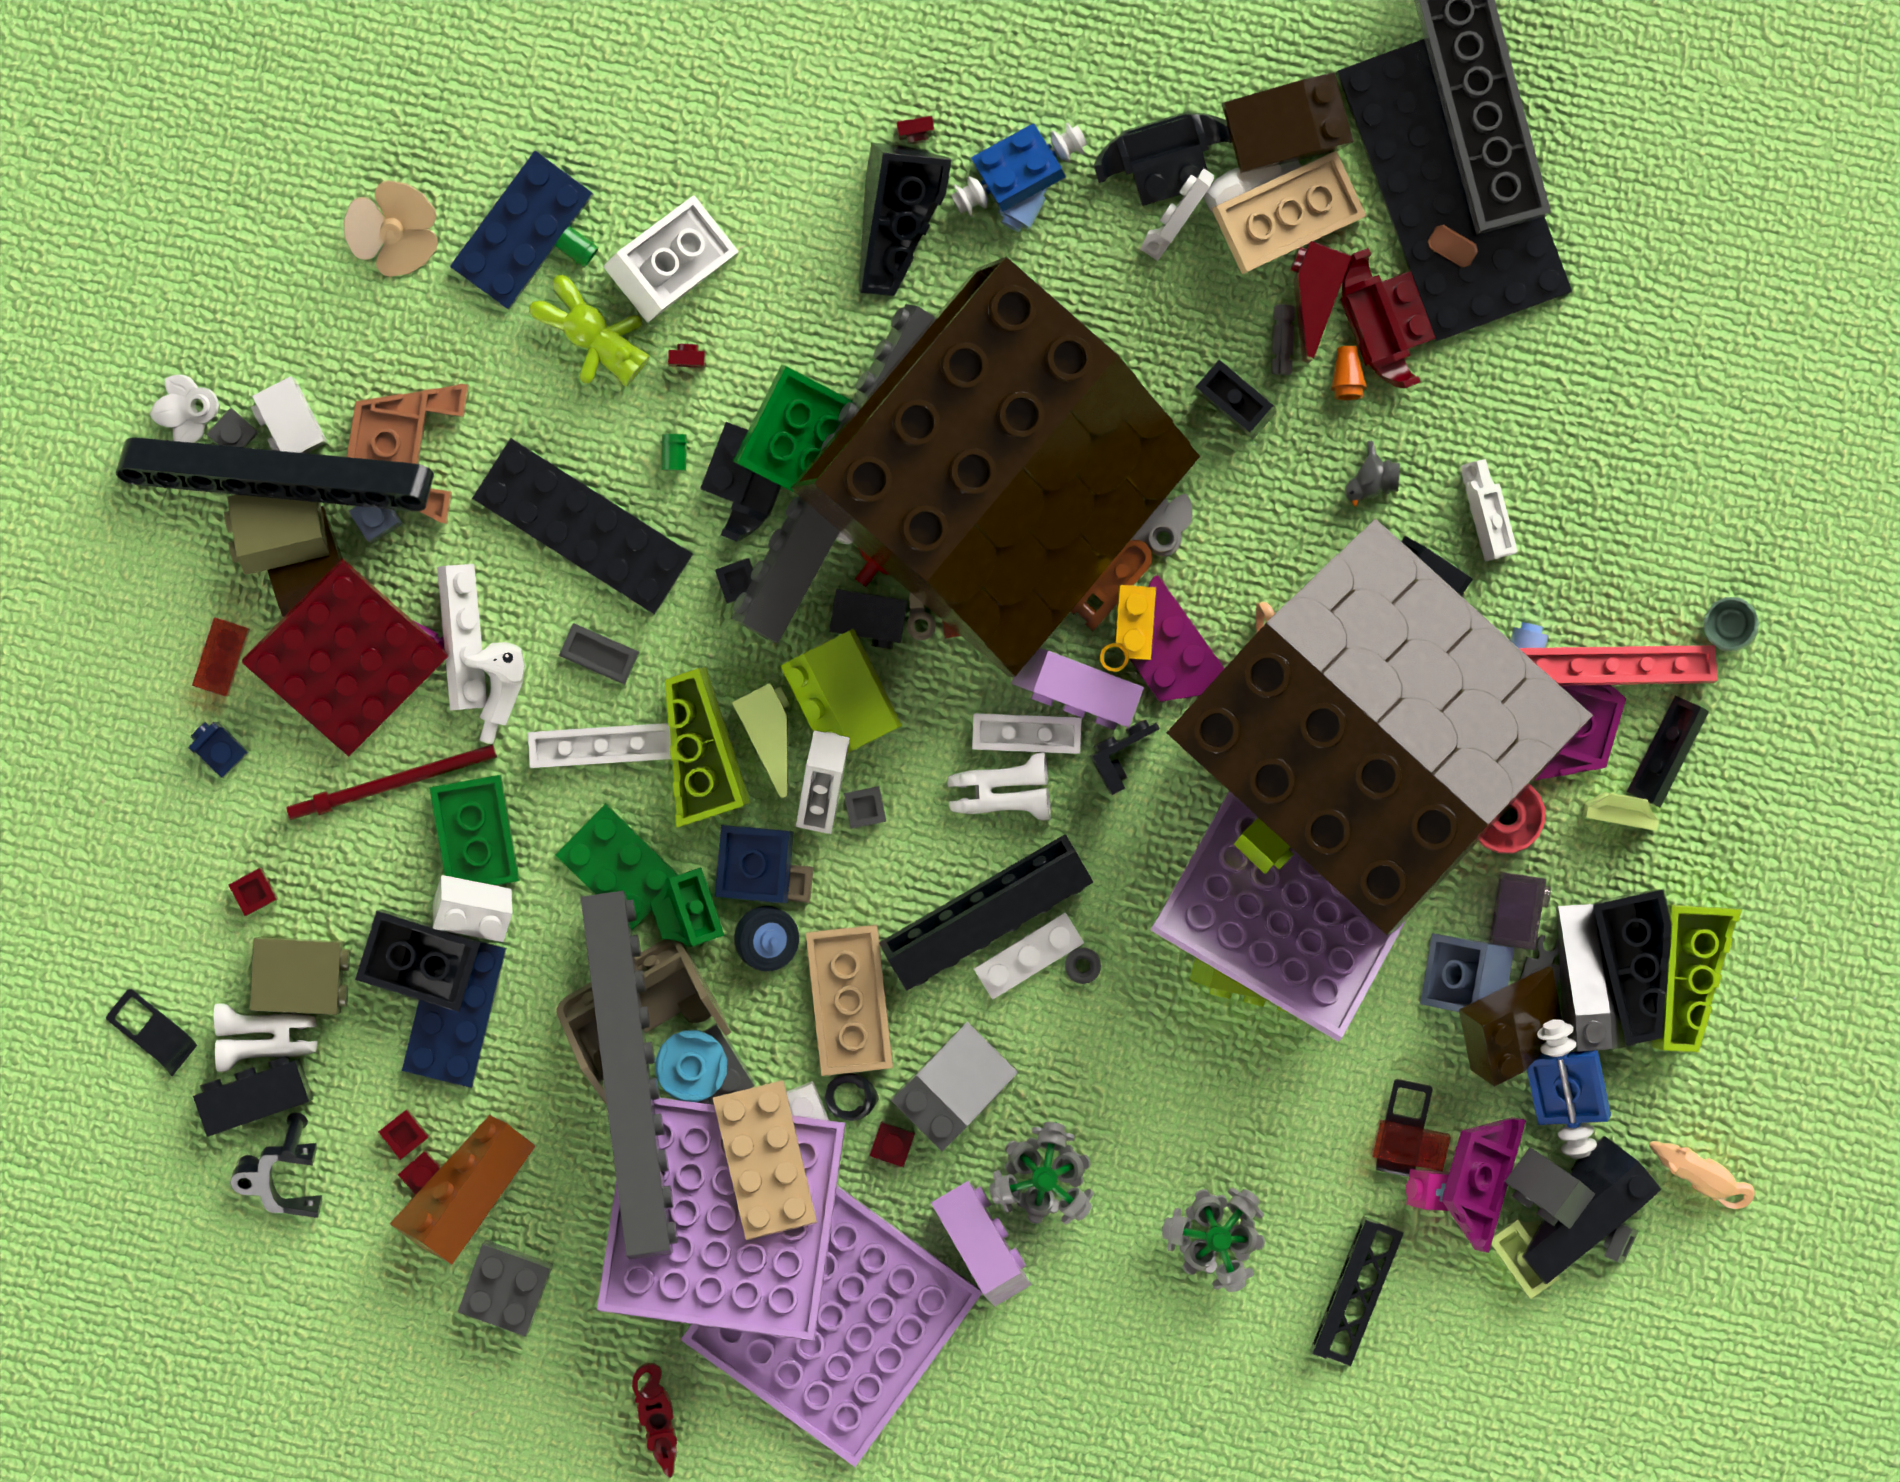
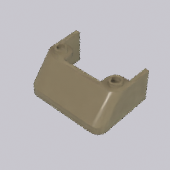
(671, 988)

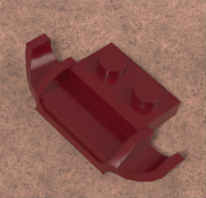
(1385, 319)

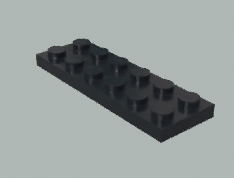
(582, 526)

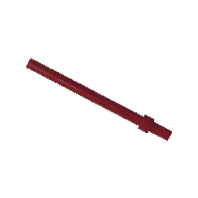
(324, 802)

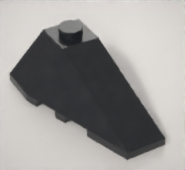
(899, 201)
(1637, 953)
(1620, 1191)

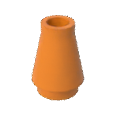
(1348, 375)

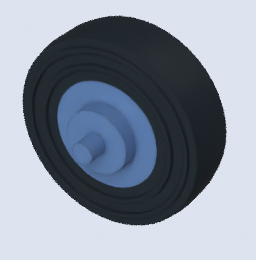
(766, 938)

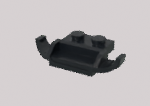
(1162, 153)
(750, 493)

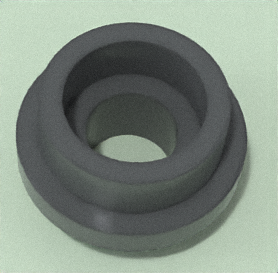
(1082, 977)

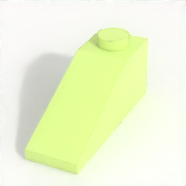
(767, 726)

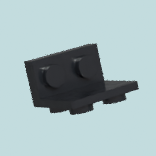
(1112, 771)

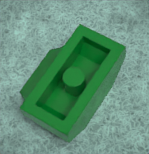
(686, 910)

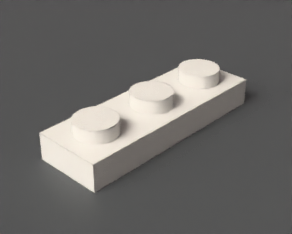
(1026, 733)
(1028, 955)

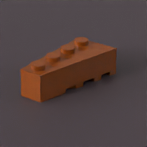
(464, 1190)

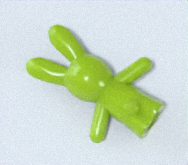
(588, 329)

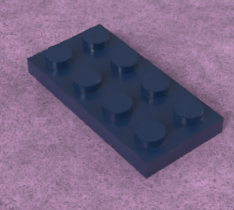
(521, 230)
(450, 1042)

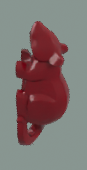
(656, 1415)

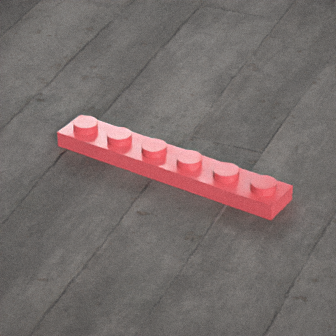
(1627, 664)

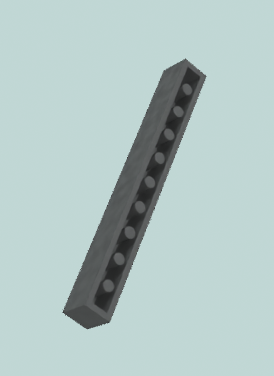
(806, 535)
(626, 1075)

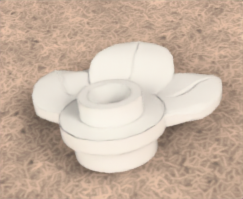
(180, 410)

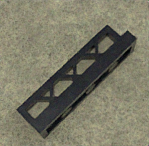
(1345, 1285)

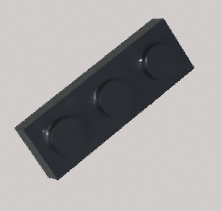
(1667, 751)

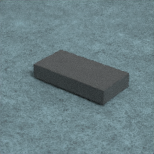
(599, 653)

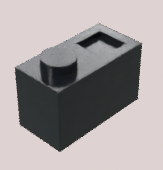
(1236, 399)
(870, 617)

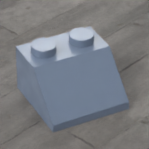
(1464, 971)

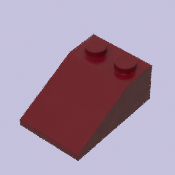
(1316, 287)

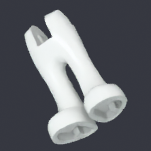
(1034, 801)
(229, 1023)

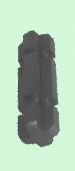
(1282, 339)

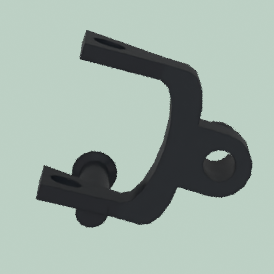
(254, 1175)

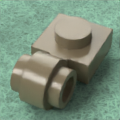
(917, 612)

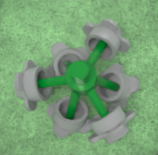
(1039, 1198)
(1240, 1239)

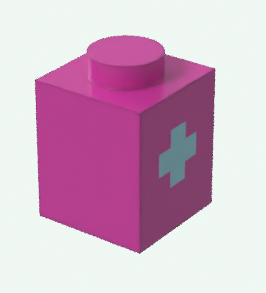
(1426, 1189)

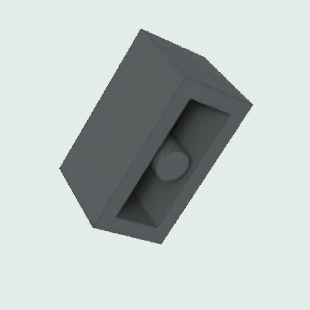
(1549, 1188)

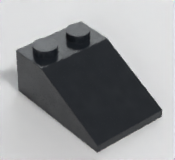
(417, 960)

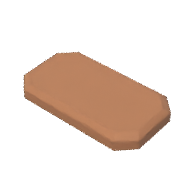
(1452, 246)

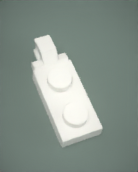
(1176, 216)
(1488, 511)

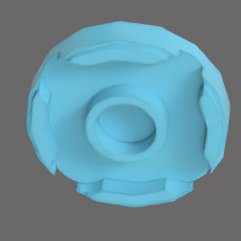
(691, 1065)

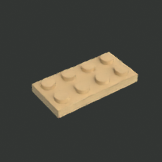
(1288, 212)
(849, 1000)
(764, 1160)

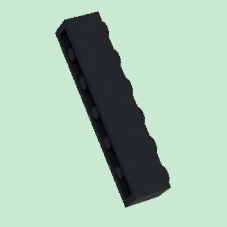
(986, 912)

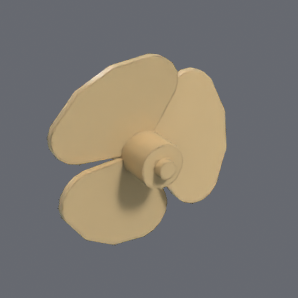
(402, 230)

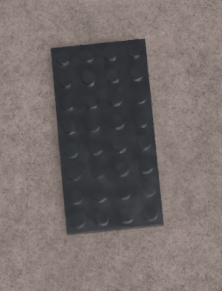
(1422, 188)

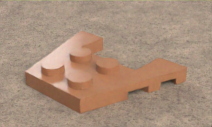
(394, 428)

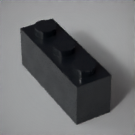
(252, 1095)

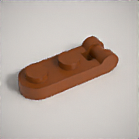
(1123, 570)

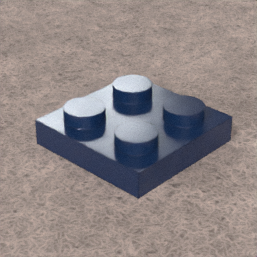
(754, 864)

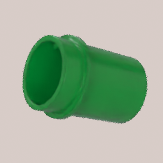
(576, 246)
(674, 452)

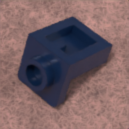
(217, 748)

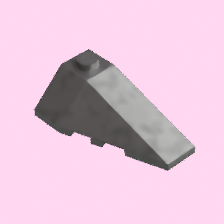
(1586, 982)

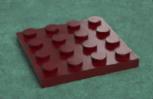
(345, 657)

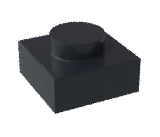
(735, 579)

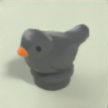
(1373, 478)

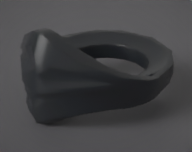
(860, 1112)

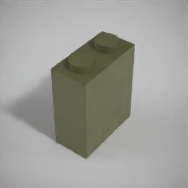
(274, 532)
(299, 975)

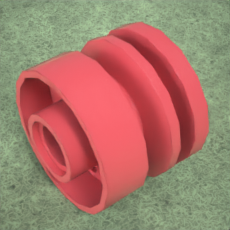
(1524, 831)

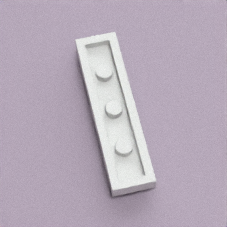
(461, 635)
(599, 745)

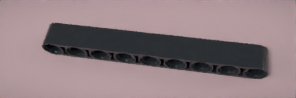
(275, 474)

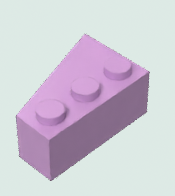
(1079, 688)
(982, 1242)

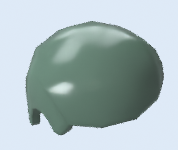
(1731, 624)

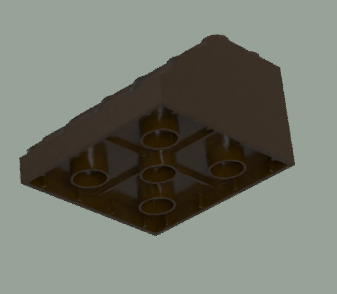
(1000, 464)
(1379, 725)

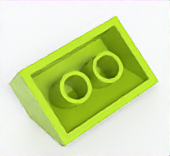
(841, 691)

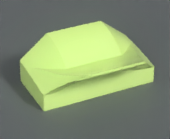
(1621, 810)
(1510, 1246)

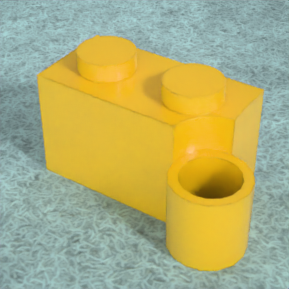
(1133, 624)

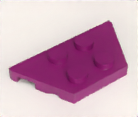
(1180, 657)
(1594, 742)
(1478, 1178)

